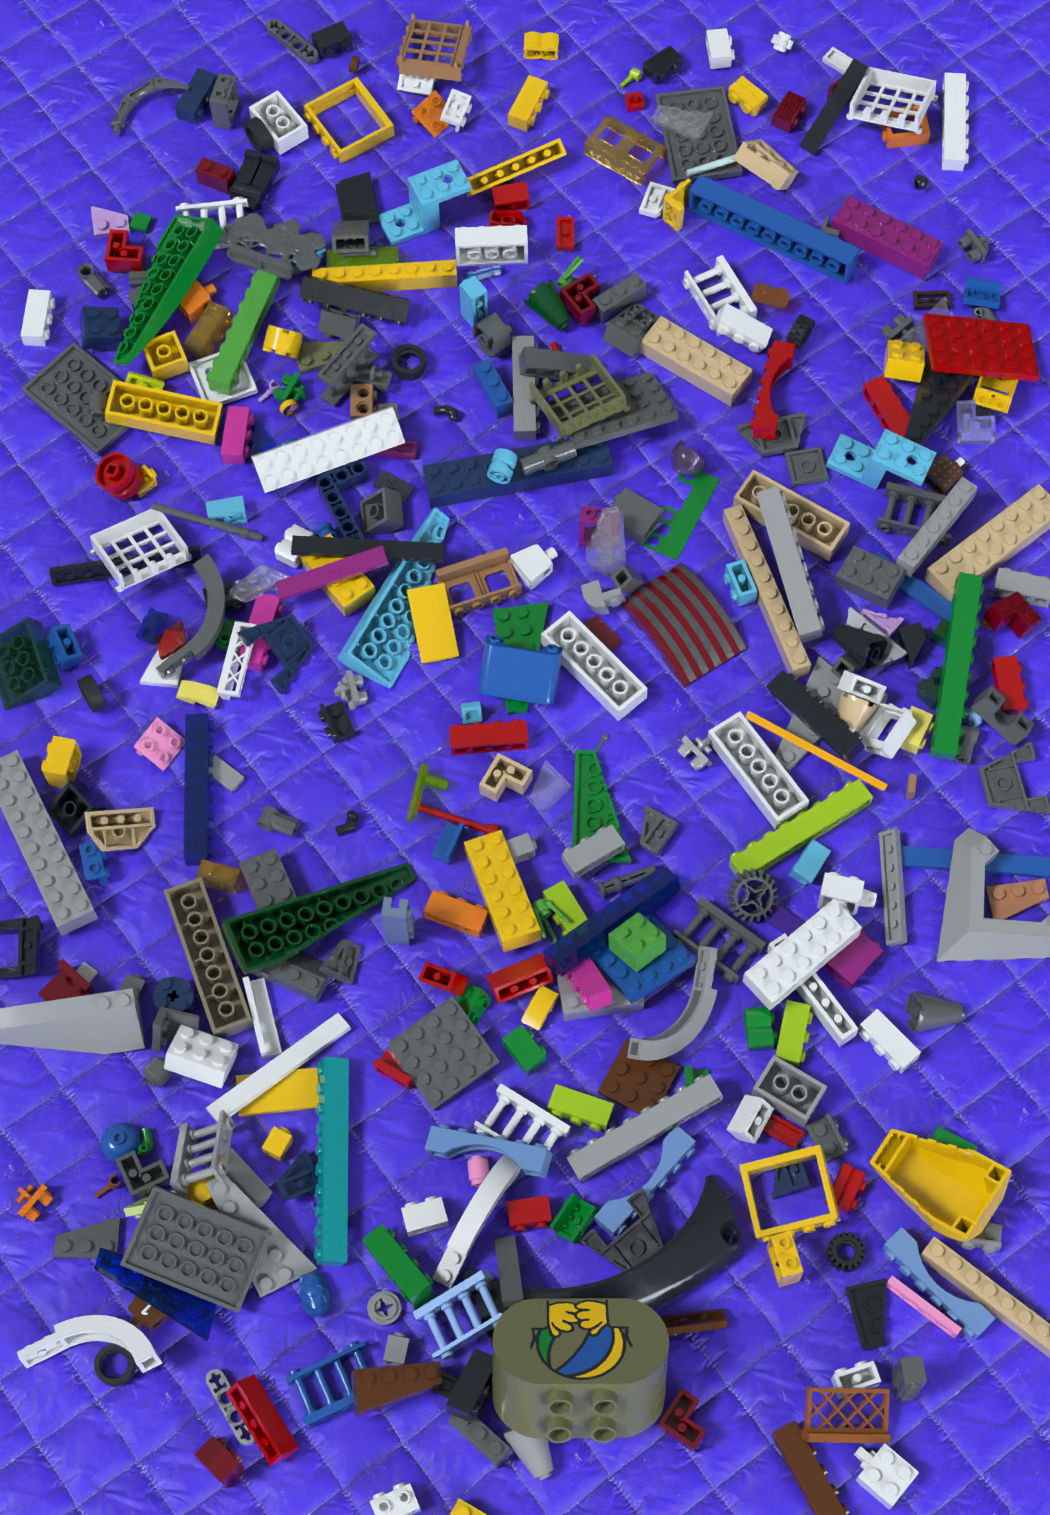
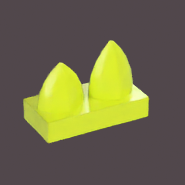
(142, 380)

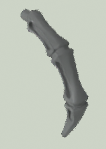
(132, 99)

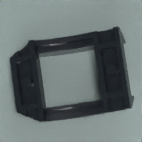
(28, 945)

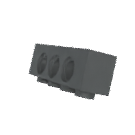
(908, 1378)

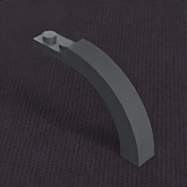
(212, 624)

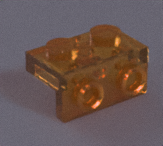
(770, 296)

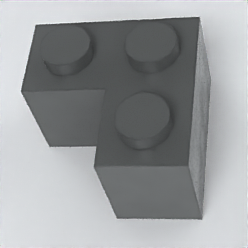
(140, 1179)

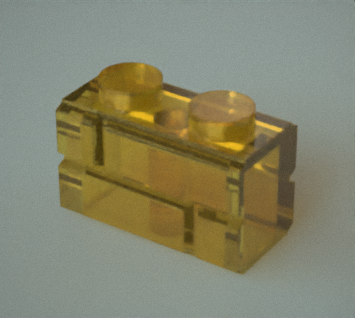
(219, 876)

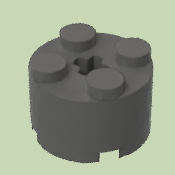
(492, 335)

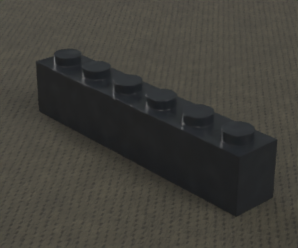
(355, 298)
(815, 716)

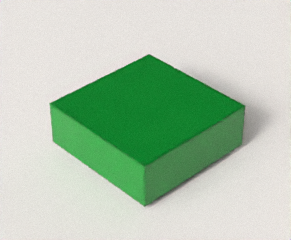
(140, 222)

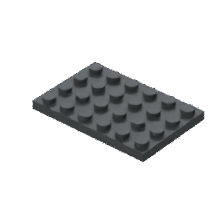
(716, 142)
(64, 393)
(647, 409)
(196, 1248)

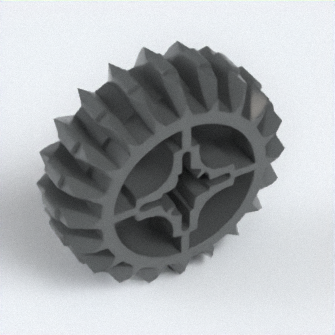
(744, 898)

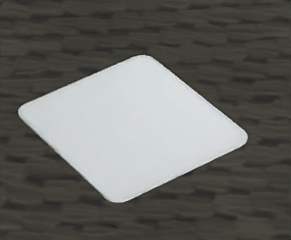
(86, 972)

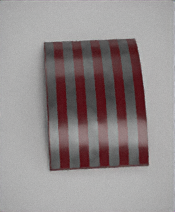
(684, 623)

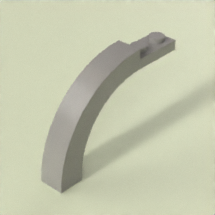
(691, 1020)

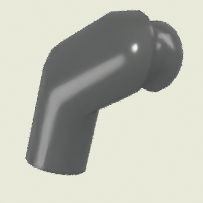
(984, 313)

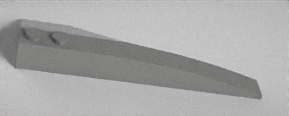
(79, 1024)

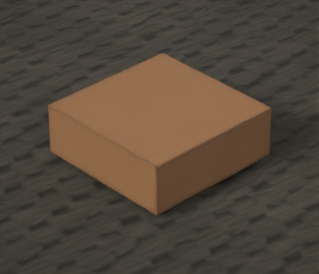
(911, 786)

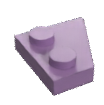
(104, 220)
(883, 622)

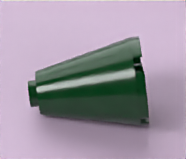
(548, 305)

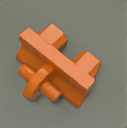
(27, 1209)

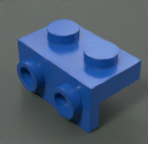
(982, 293)
(94, 863)

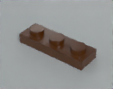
(695, 1321)

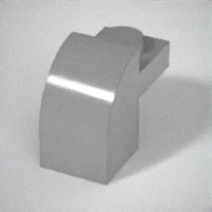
(600, 600)

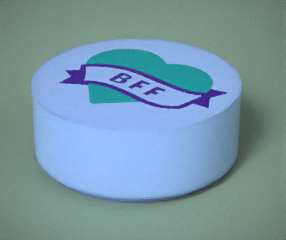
(972, 718)

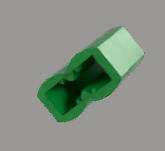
(759, 1028)

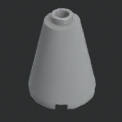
(532, 1452)

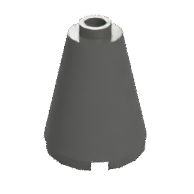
(931, 1012)

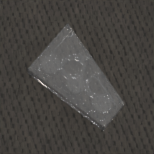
(686, 123)
(256, 583)

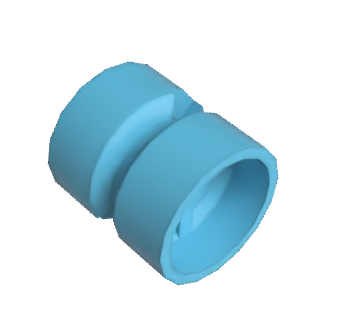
(502, 466)

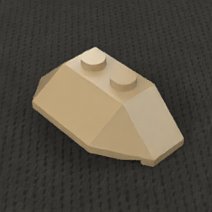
(120, 828)

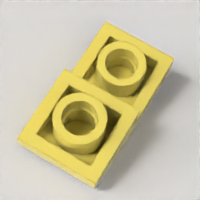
(197, 692)

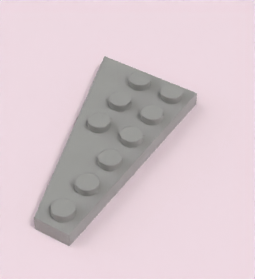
(823, 685)
(282, 1259)

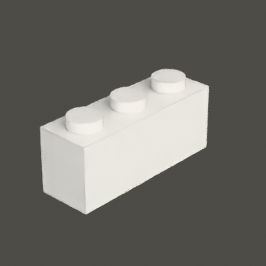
(37, 317)
(742, 328)
(888, 1041)

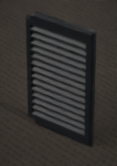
(357, 199)

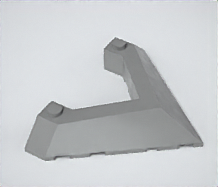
(964, 930)

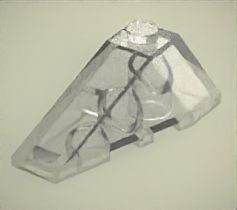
(607, 543)

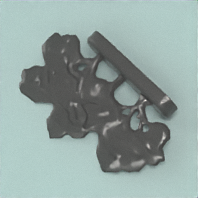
(281, 240)

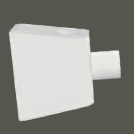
(533, 564)

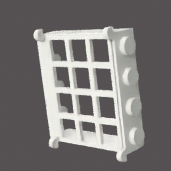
(900, 83)
(129, 528)

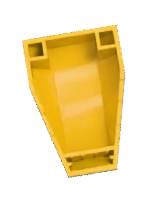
(942, 1183)

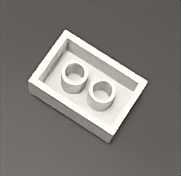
(281, 121)
(201, 1056)

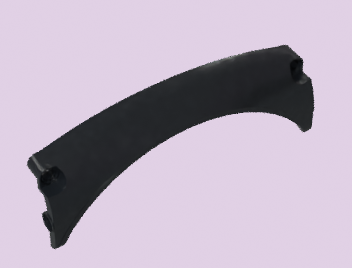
(693, 1255)

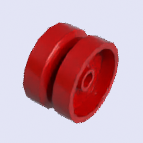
(119, 475)

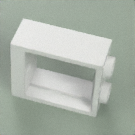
(878, 722)

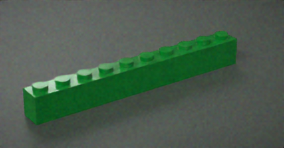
(956, 665)

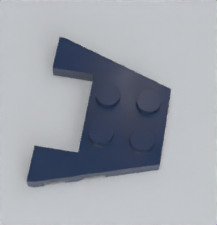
(286, 641)

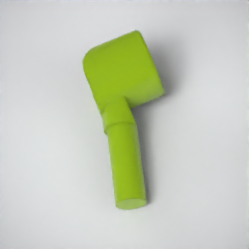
(634, 74)

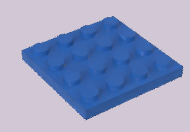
(638, 984)

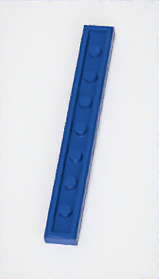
(1003, 863)

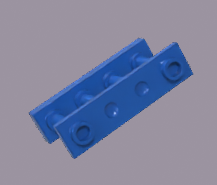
(332, 1406)

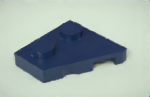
(298, 1178)

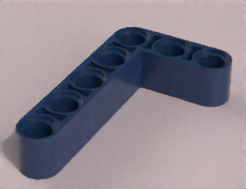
(333, 491)

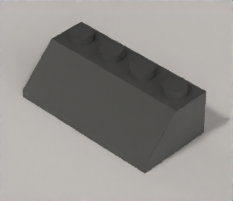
(298, 975)

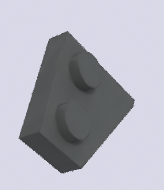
(656, 830)

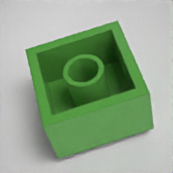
(637, 942)

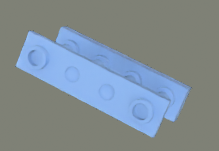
(445, 1303)

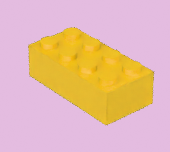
(346, 594)

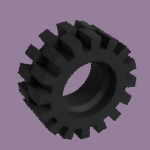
(800, 331)
(837, 1261)

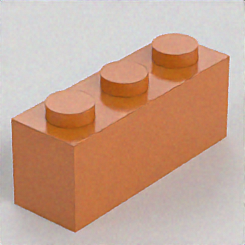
(456, 913)

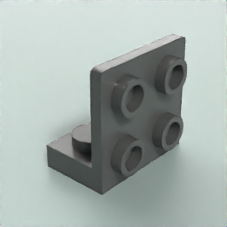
(167, 1024)

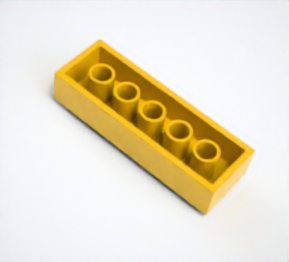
(163, 412)
(502, 891)

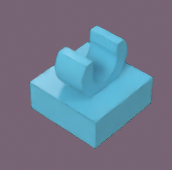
(471, 712)

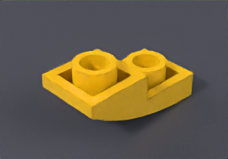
(540, 1007)

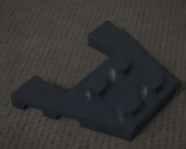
(633, 1244)

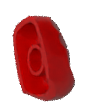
(506, 218)

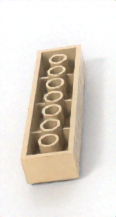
(993, 542)

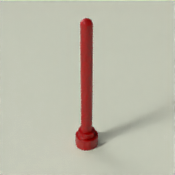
(487, 829)

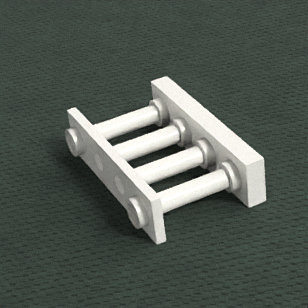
(237, 202)
(729, 282)
(523, 1107)

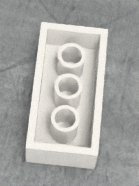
(491, 245)

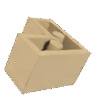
(505, 774)

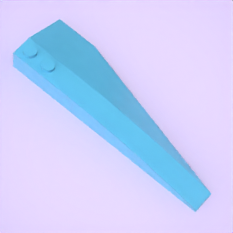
(386, 629)

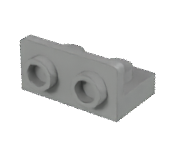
(988, 1240)

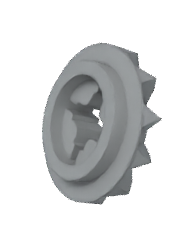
(389, 1300)

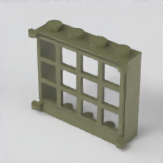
(588, 417)

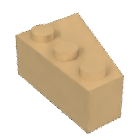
(766, 163)

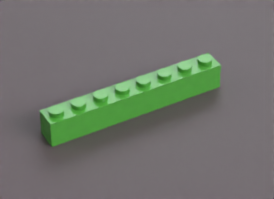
(243, 332)

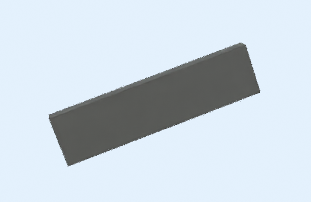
(509, 1270)

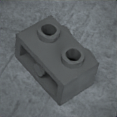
(338, 323)

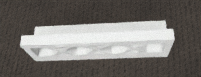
(230, 667)
(262, 1018)

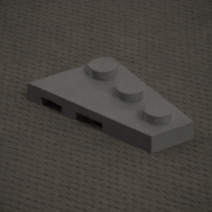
(86, 1242)

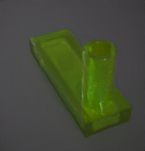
(423, 778)

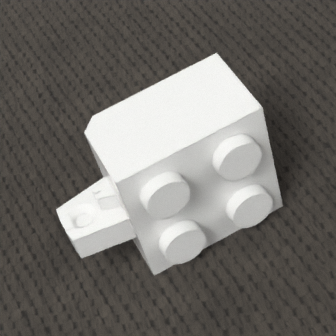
(846, 892)
(884, 1474)

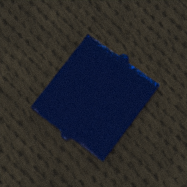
(260, 440)

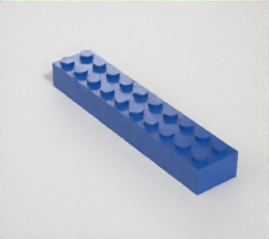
(773, 229)

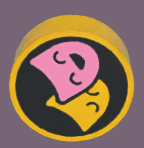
(289, 408)

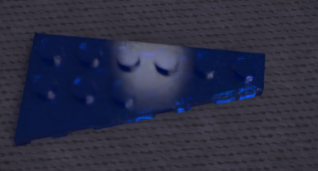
(184, 1308)

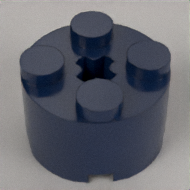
(177, 988)

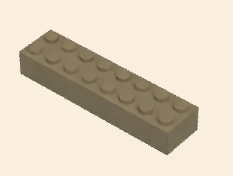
(208, 958)

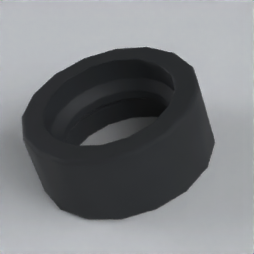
(258, 134)
(409, 374)
(91, 693)
(98, 1365)

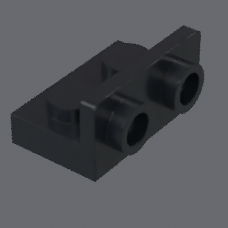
(337, 721)

